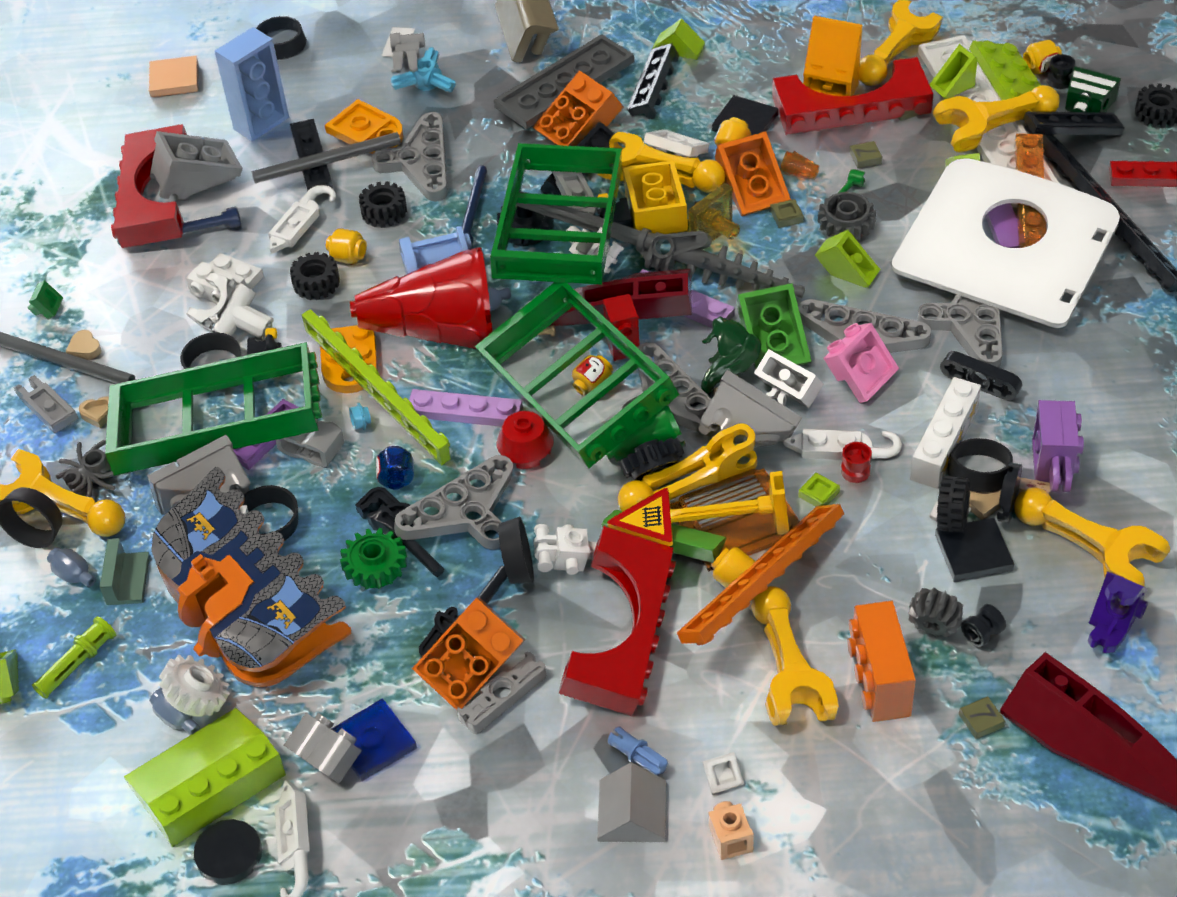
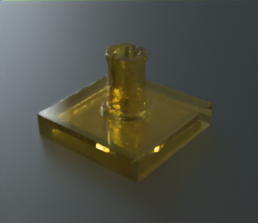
(714, 214)

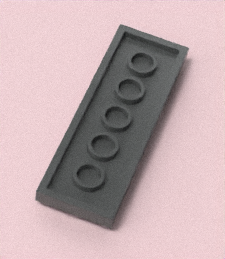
(530, 99)

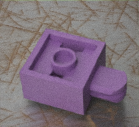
(1056, 443)

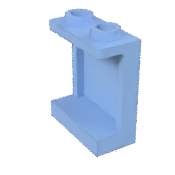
(432, 250)

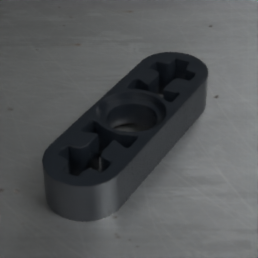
(1006, 383)

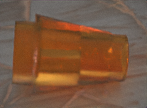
(799, 166)

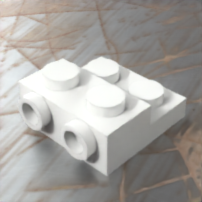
(225, 266)

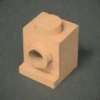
(730, 830)

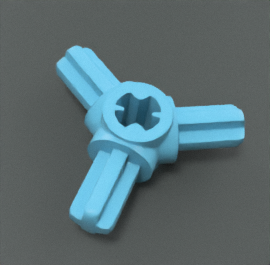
(426, 77)

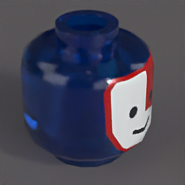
(394, 466)

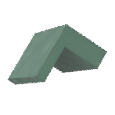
(123, 574)

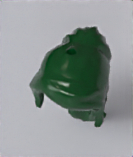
(735, 351)

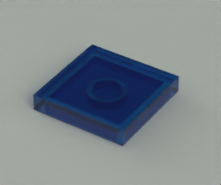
(378, 736)

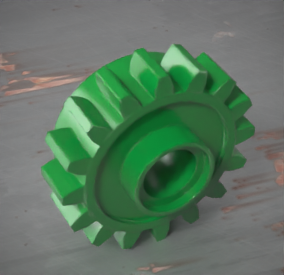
(373, 559)

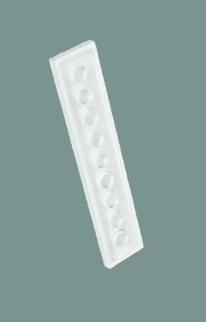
(998, 143)

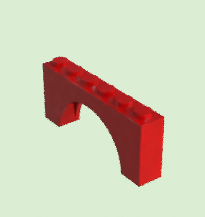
(810, 110)
(136, 217)
(617, 676)

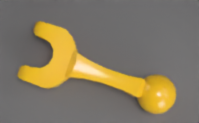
(905, 31)
(980, 117)
(704, 175)
(715, 461)
(103, 517)
(1108, 545)
(795, 678)

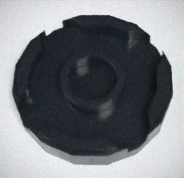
(1009, 492)
(227, 851)

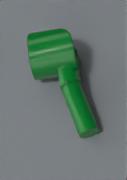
(854, 178)

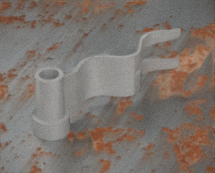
(406, 47)

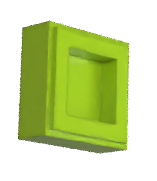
(819, 490)

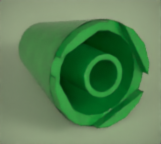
(660, 427)

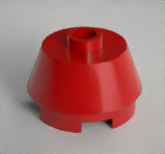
(525, 439)

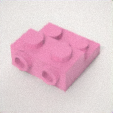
(861, 360)

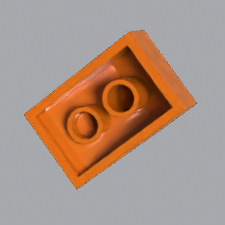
(752, 173)

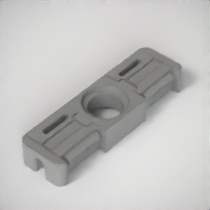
(489, 707)

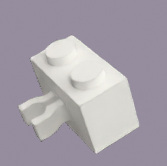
(788, 380)

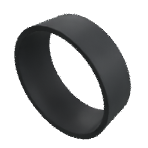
(291, 47)
(208, 342)
(980, 480)
(274, 494)
(19, 529)
(516, 551)

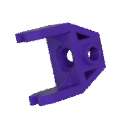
(1113, 616)

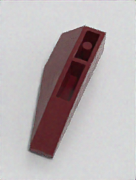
(652, 293)
(1090, 730)

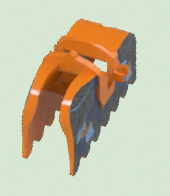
(240, 588)

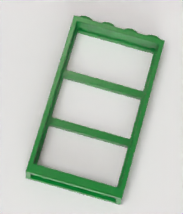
(555, 266)
(538, 316)
(185, 383)

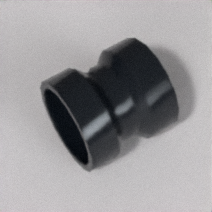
(1061, 71)
(983, 625)

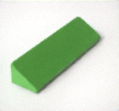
(690, 541)

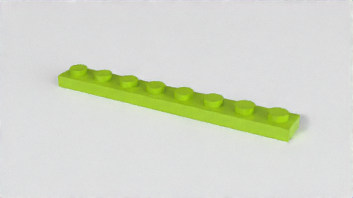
(383, 392)

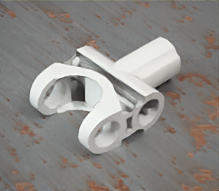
(232, 310)

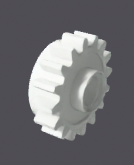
(193, 686)

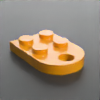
(361, 123)
(333, 373)

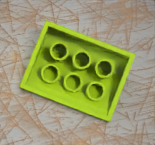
(206, 775)

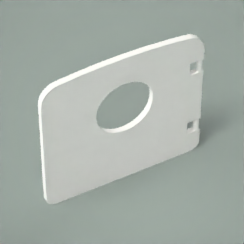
(955, 255)

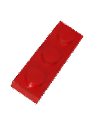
(1143, 173)

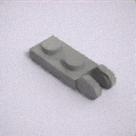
(46, 404)

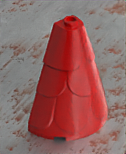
(432, 303)

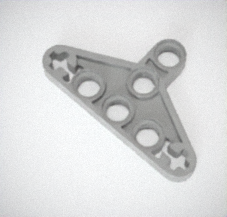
(419, 167)
(969, 329)
(834, 330)
(680, 406)
(451, 513)

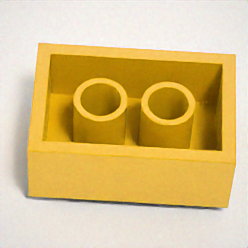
(656, 197)

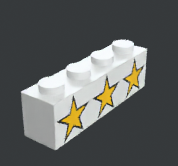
(945, 432)

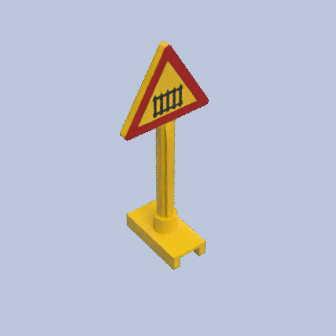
(654, 518)

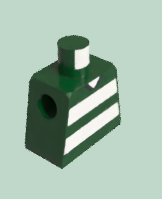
(1091, 91)

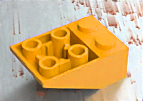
(833, 57)

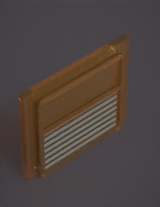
(746, 531)

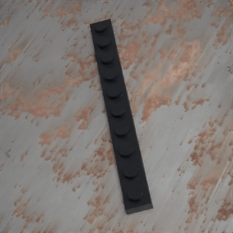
(1127, 230)

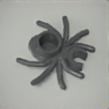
(91, 467)

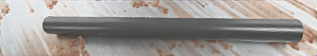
(326, 157)
(64, 359)

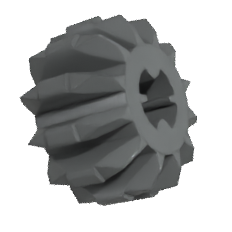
(935, 612)

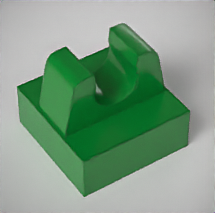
(45, 300)

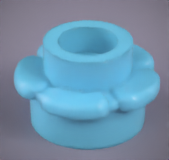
(359, 416)

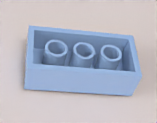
(252, 83)

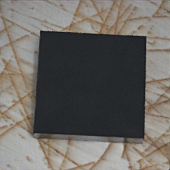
(755, 114)
(976, 551)

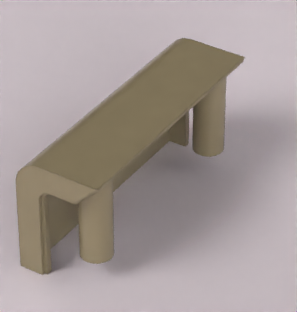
(521, 21)

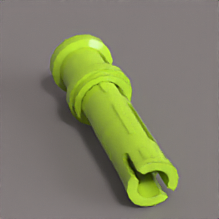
(84, 647)

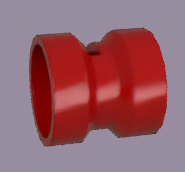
(856, 462)

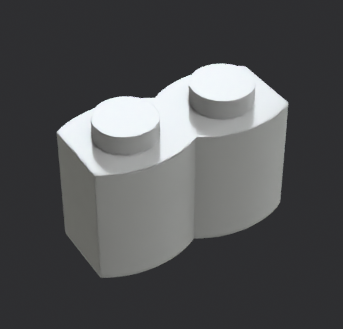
(314, 447)
(322, 747)

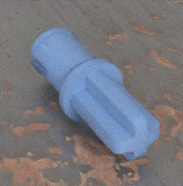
(638, 751)

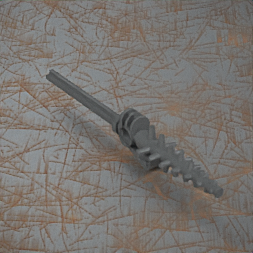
(684, 248)

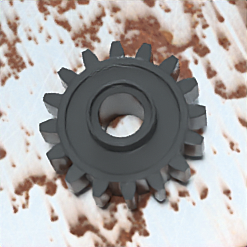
(846, 212)

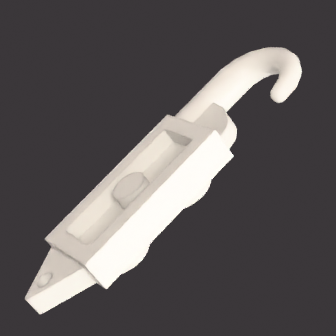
(298, 219)
(830, 443)
(293, 837)

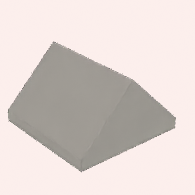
(632, 806)

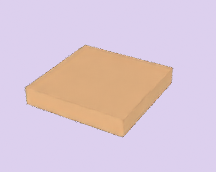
(173, 76)

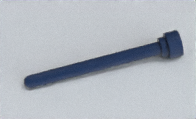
(473, 201)
(228, 218)

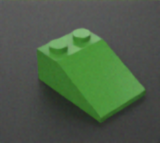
(776, 321)

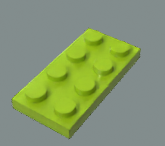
(1004, 68)

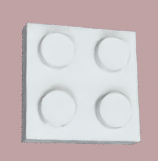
(678, 143)

